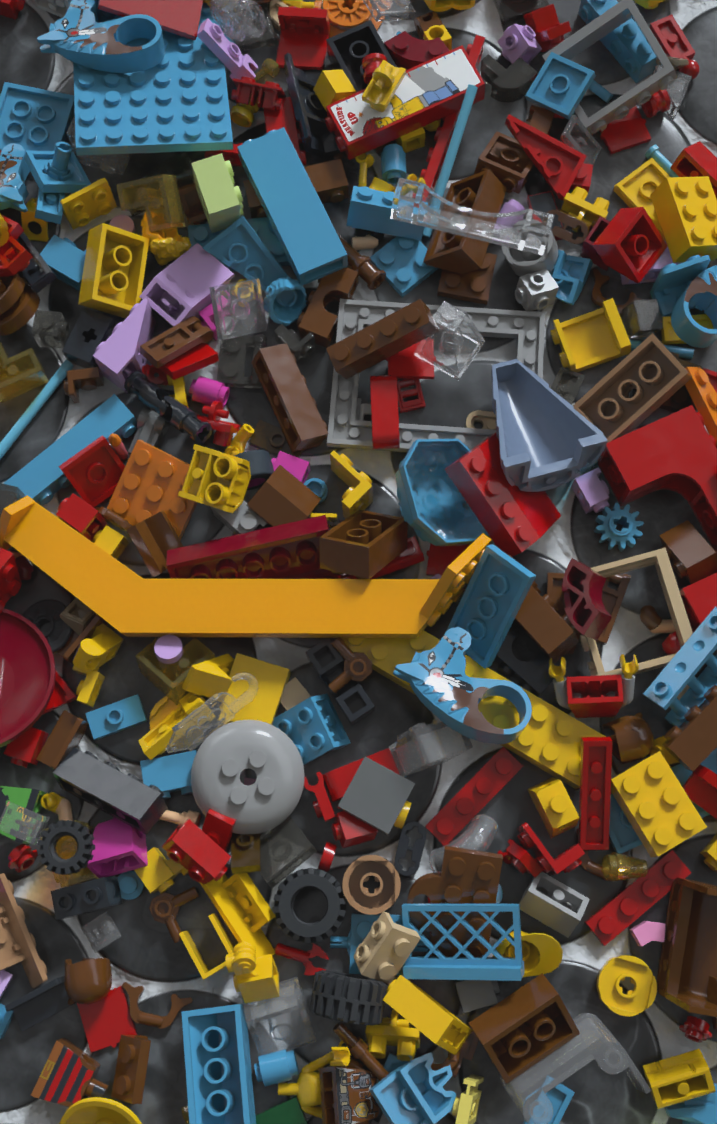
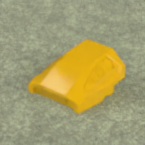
(216, 479)

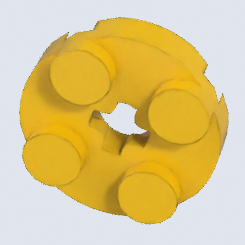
(640, 975)

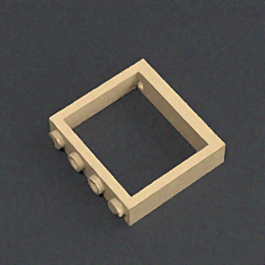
(673, 599)

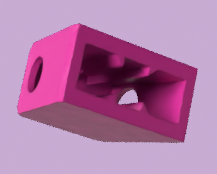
(117, 849)

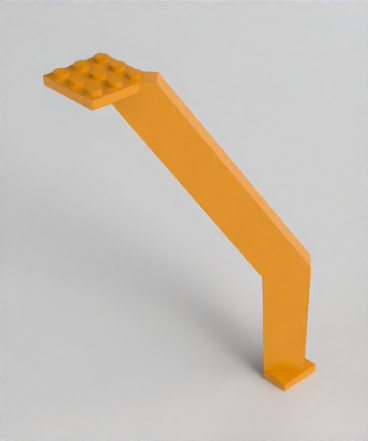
(231, 605)

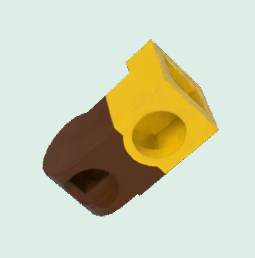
(431, 27)

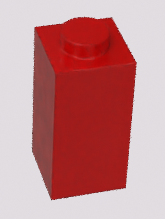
(196, 853)

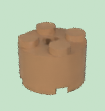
(359, 896)

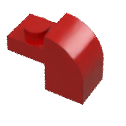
(547, 27)

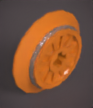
(342, 18)

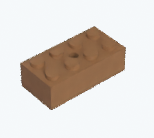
(647, 369)

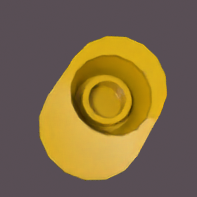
(539, 952)

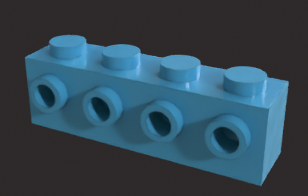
(624, 42)

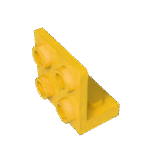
(88, 203)
(360, 491)

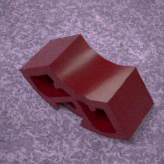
(410, 51)
(584, 599)

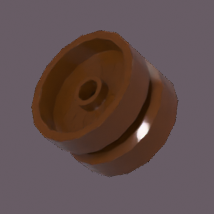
(17, 303)

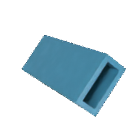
(292, 206)

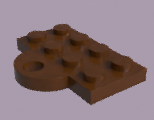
(464, 879)

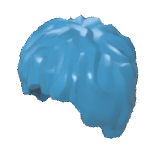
(285, 300)

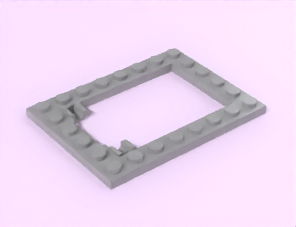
(347, 413)

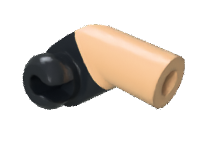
(370, 241)

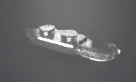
(210, 716)

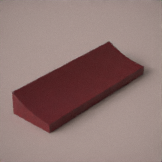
(266, 553)

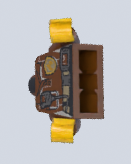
(346, 1090)

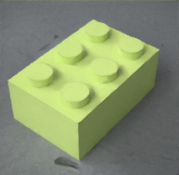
(217, 192)

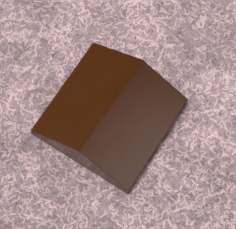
(283, 499)

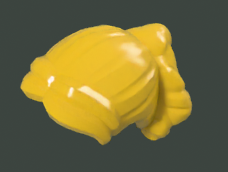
(165, 245)

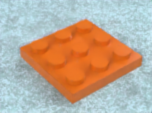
(151, 486)

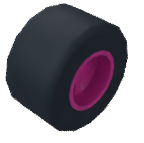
(260, 467)

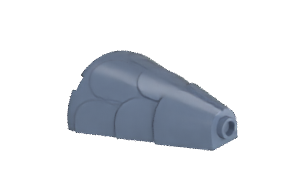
(539, 431)

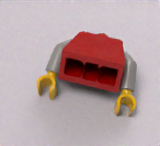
(594, 694)

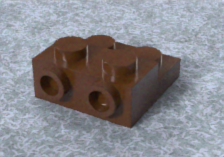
(506, 161)

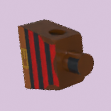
(69, 1076)

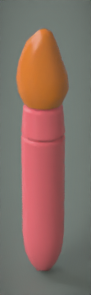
(118, 446)

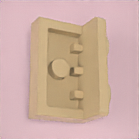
(385, 949)

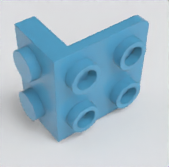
(674, 280)

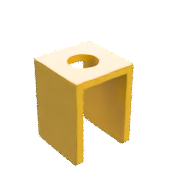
(195, 954)

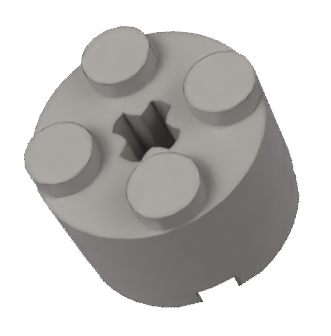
(526, 262)

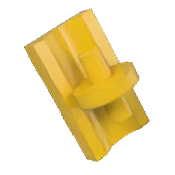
(383, 85)
(576, 206)
(393, 1033)

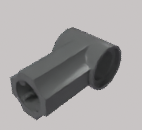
(150, 428)

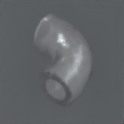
(476, 837)

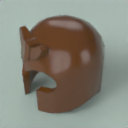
(632, 738)
(87, 980)

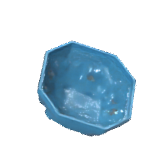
(430, 497)

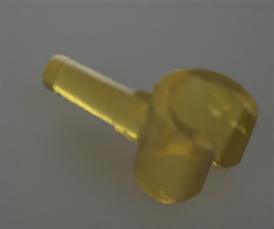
(268, 67)

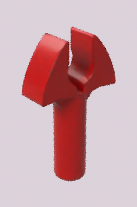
(302, 956)

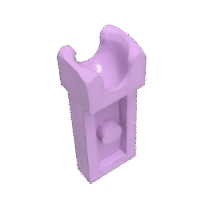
(226, 51)

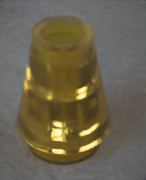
(622, 867)

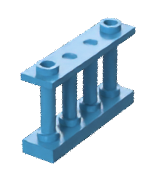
(682, 672)

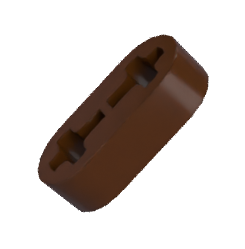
(570, 221)

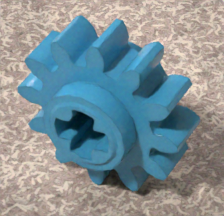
(629, 528)

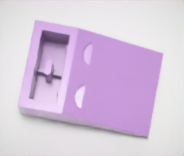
(184, 285)
(121, 351)

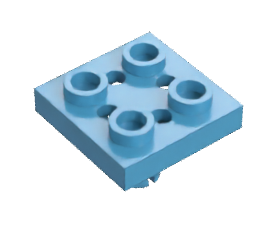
(57, 170)

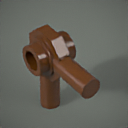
(356, 666)
(166, 908)

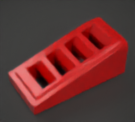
(413, 404)

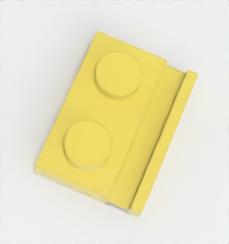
(467, 1105)

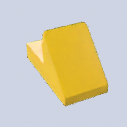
(210, 676)

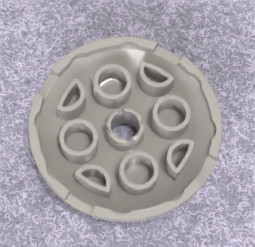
(256, 747)

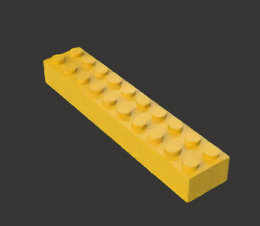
(547, 741)

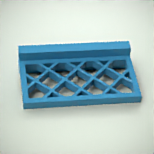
(467, 967)

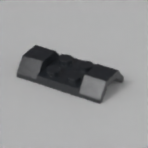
(309, 110)

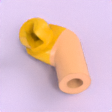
(58, 805)

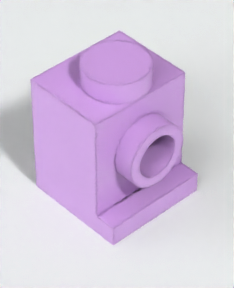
(591, 491)

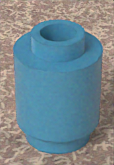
(393, 163)
(276, 1067)

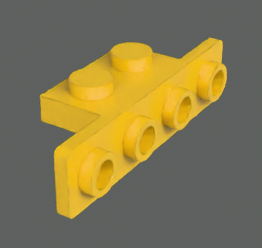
(242, 909)

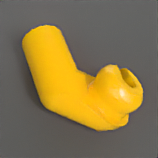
(239, 441)

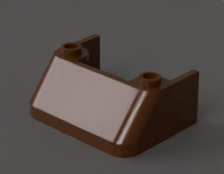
(690, 948)

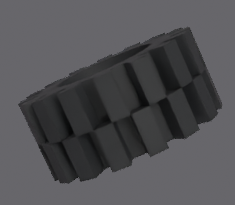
(48, 847)

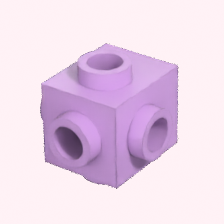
(519, 42)

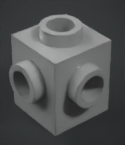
(536, 290)

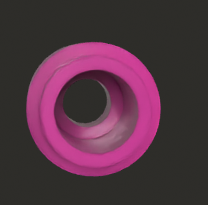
(208, 390)

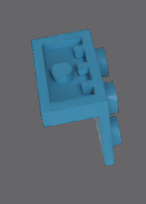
(313, 727)

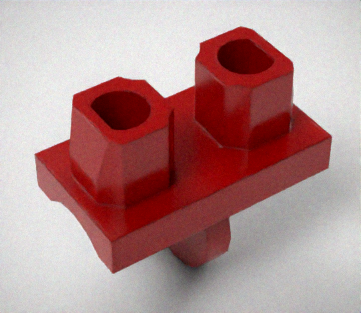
(223, 429)

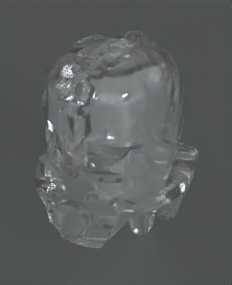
(239, 18)

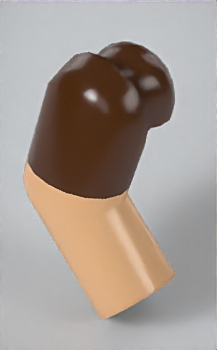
(654, 622)

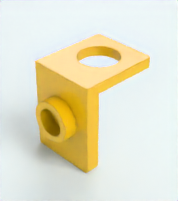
(30, 216)

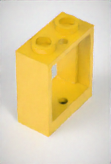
(427, 1014)

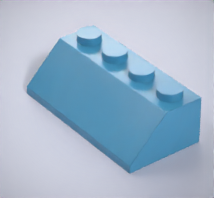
(218, 1066)

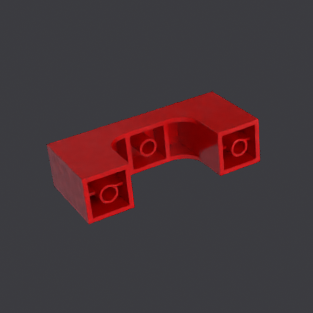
(675, 457)

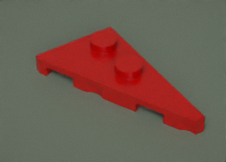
(552, 158)

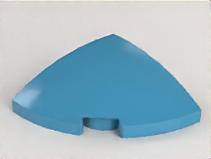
(570, 275)

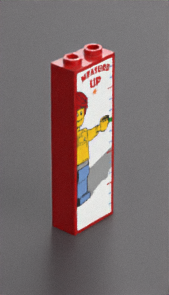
(423, 97)

